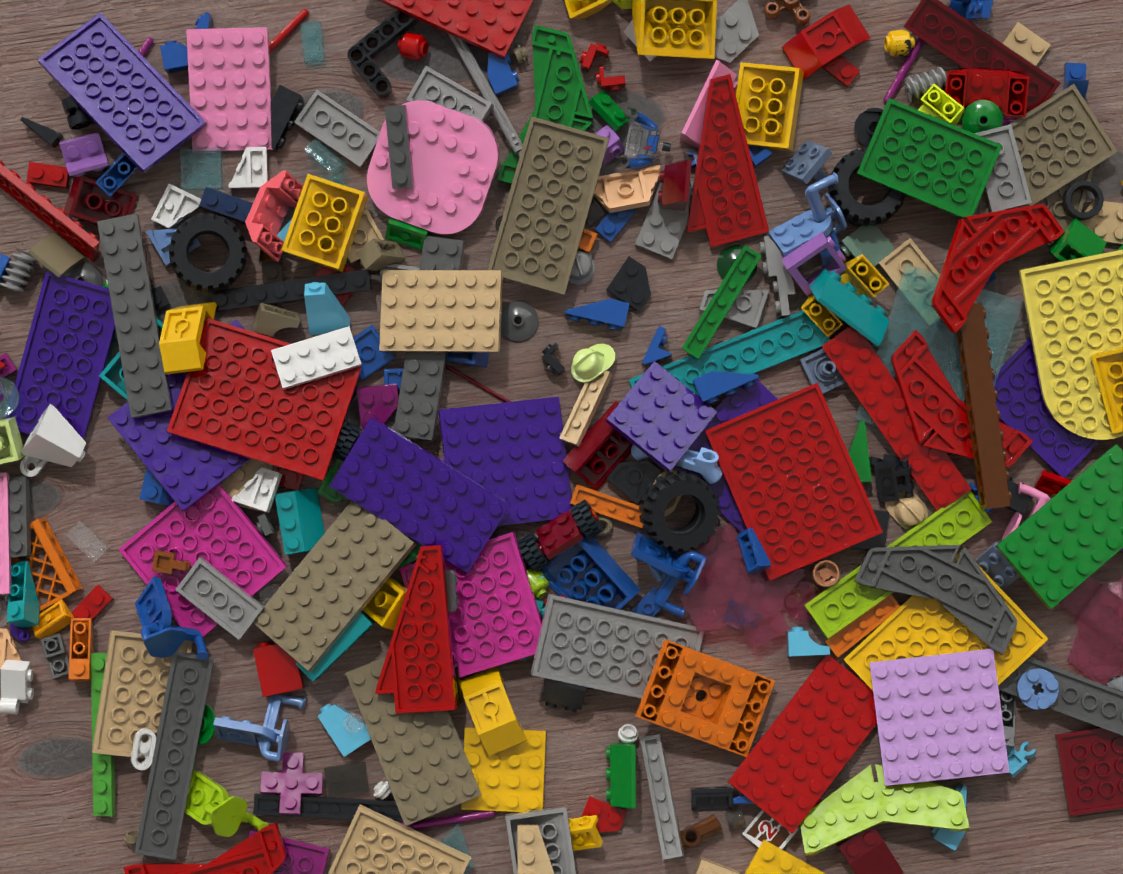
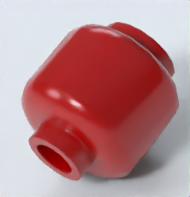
(413, 46)

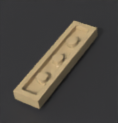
(585, 409)

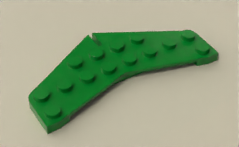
(557, 88)

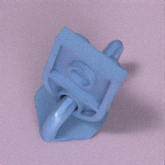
(812, 222)
(262, 736)

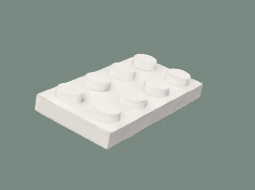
(316, 358)

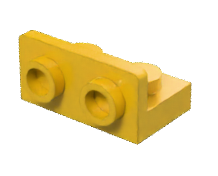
(584, 833)

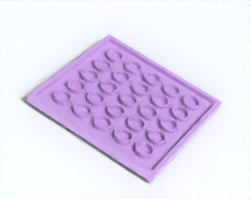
(939, 717)

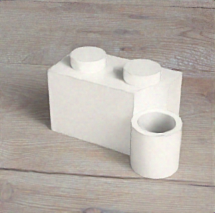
(15, 685)

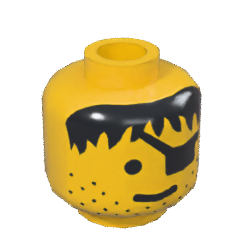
(899, 43)

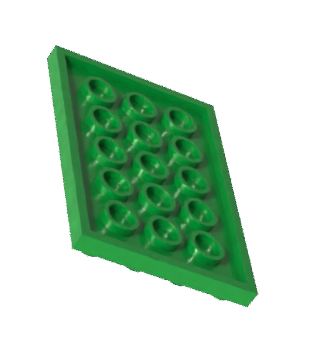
(929, 159)

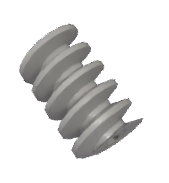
(922, 83)
(19, 271)

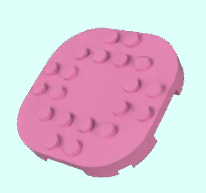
(451, 169)

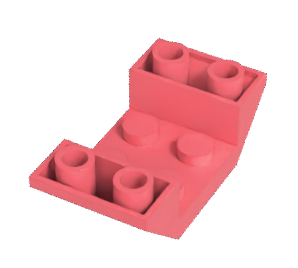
(270, 210)

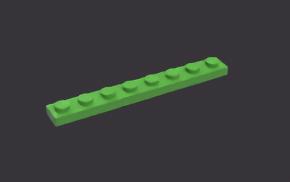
(102, 763)

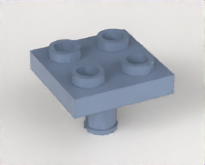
(807, 162)
(821, 370)
(997, 567)

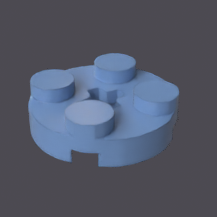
(1049, 686)

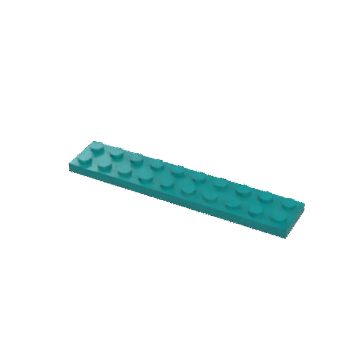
(751, 350)

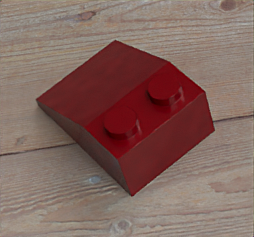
(675, 185)
(92, 204)
(869, 854)

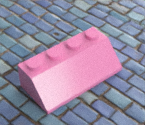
(692, 130)

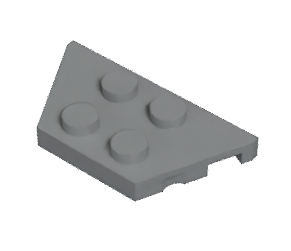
(735, 31)

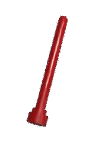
(288, 29)

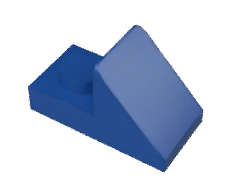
(1076, 74)
(655, 353)

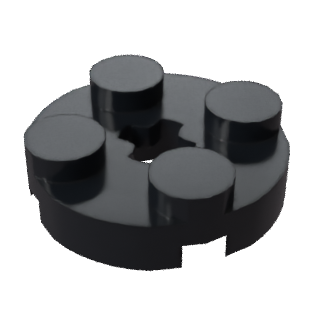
(862, 125)

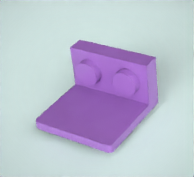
(84, 154)

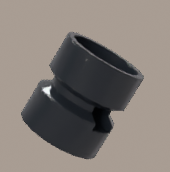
(77, 117)

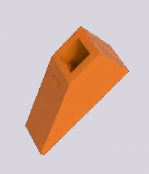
(80, 649)

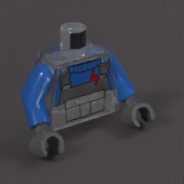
(642, 142)

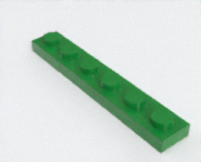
(721, 302)

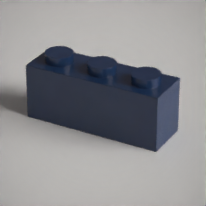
(225, 205)

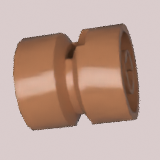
(824, 573)

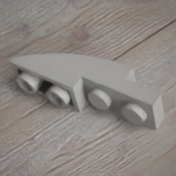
(776, 269)

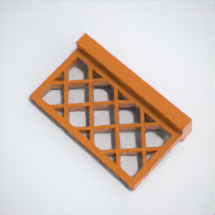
(58, 560)

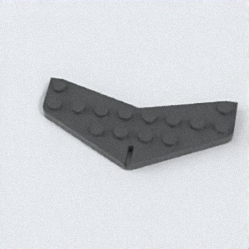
(956, 586)

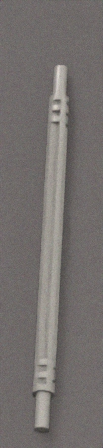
(488, 94)

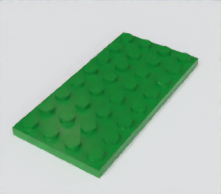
(1071, 532)

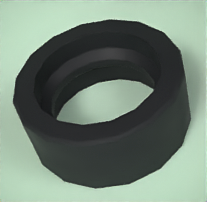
(1096, 191)

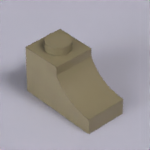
(379, 254)
(271, 319)

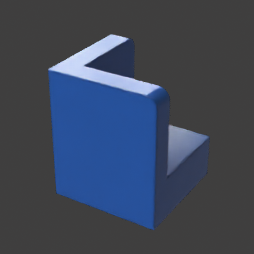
(759, 155)

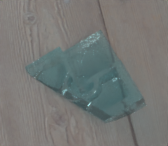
(325, 156)

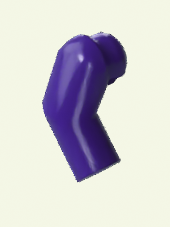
(19, 633)

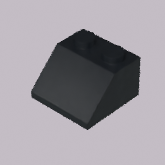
(563, 694)

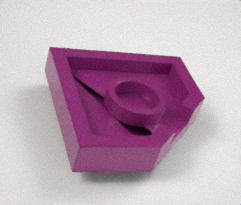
(377, 402)

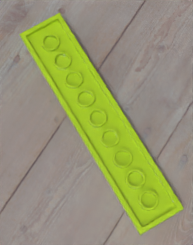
(849, 600)

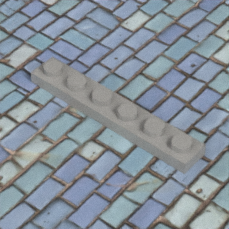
(662, 797)

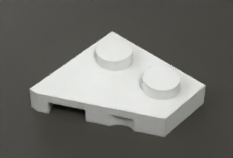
(252, 170)
(174, 206)
(260, 490)

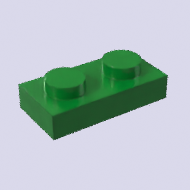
(608, 110)
(405, 234)

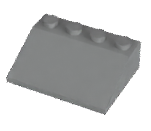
(555, 833)

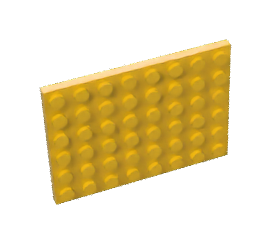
(928, 629)

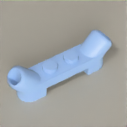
(703, 462)

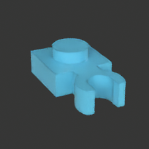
(1017, 760)

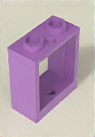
(807, 251)

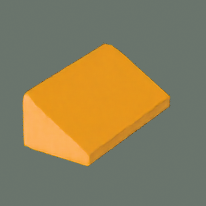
(53, 620)

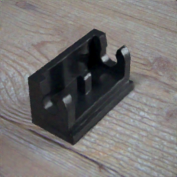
(711, 798)

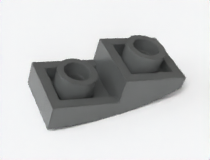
(57, 656)

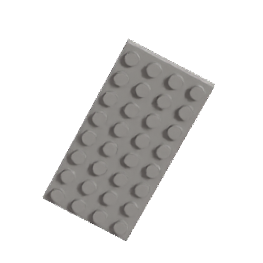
(603, 645)

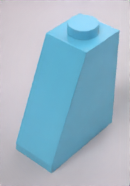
(323, 310)
(332, 719)

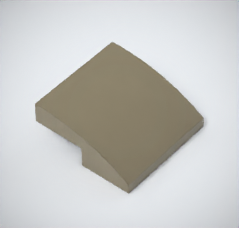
(56, 254)

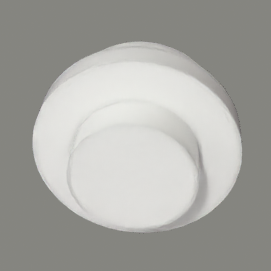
(628, 733)
(382, 790)

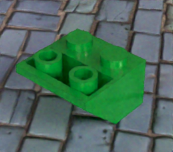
(1077, 242)

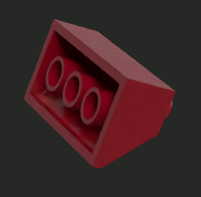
(598, 452)

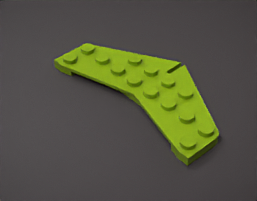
(868, 803)

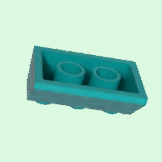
(299, 520)

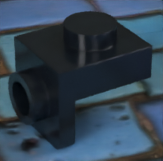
(552, 364)

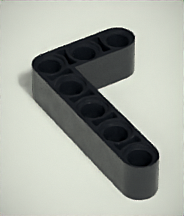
(383, 42)

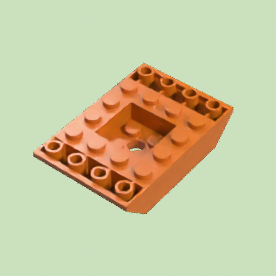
(731, 703)

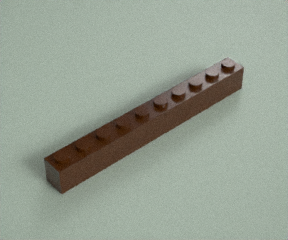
(982, 410)

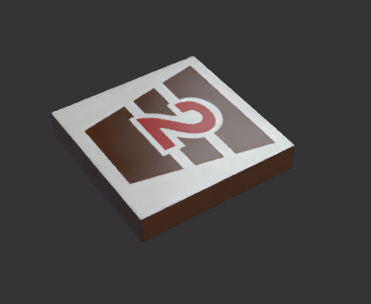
(768, 829)

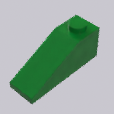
(859, 453)

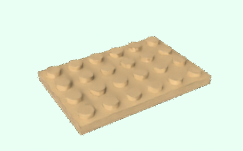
(441, 311)
(130, 693)
(388, 847)

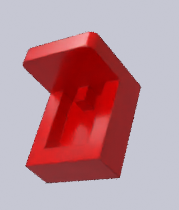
(588, 57)
(613, 83)

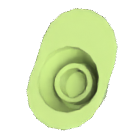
(592, 362)

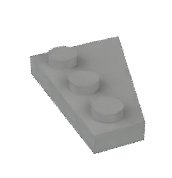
(745, 308)

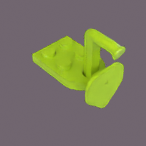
(211, 806)

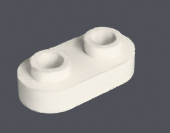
(39, 465)
(143, 748)

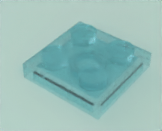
(201, 169)

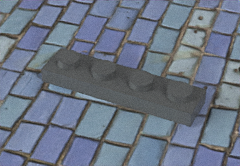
(399, 146)
(19, 517)

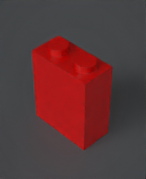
(276, 670)

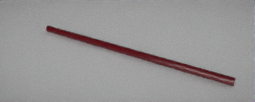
(477, 383)

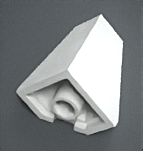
(54, 440)

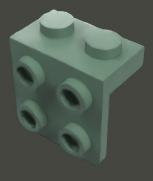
(867, 241)

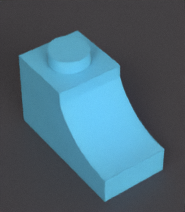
(802, 645)

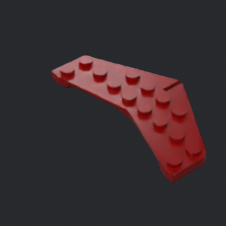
(980, 247)
(936, 406)
(255, 855)

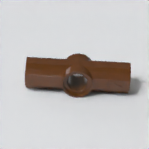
(703, 829)

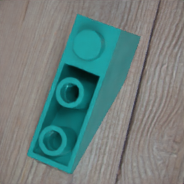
(23, 600)

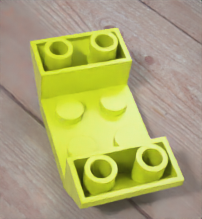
(941, 105)

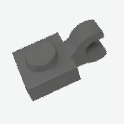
(266, 525)

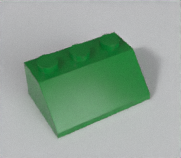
(621, 775)

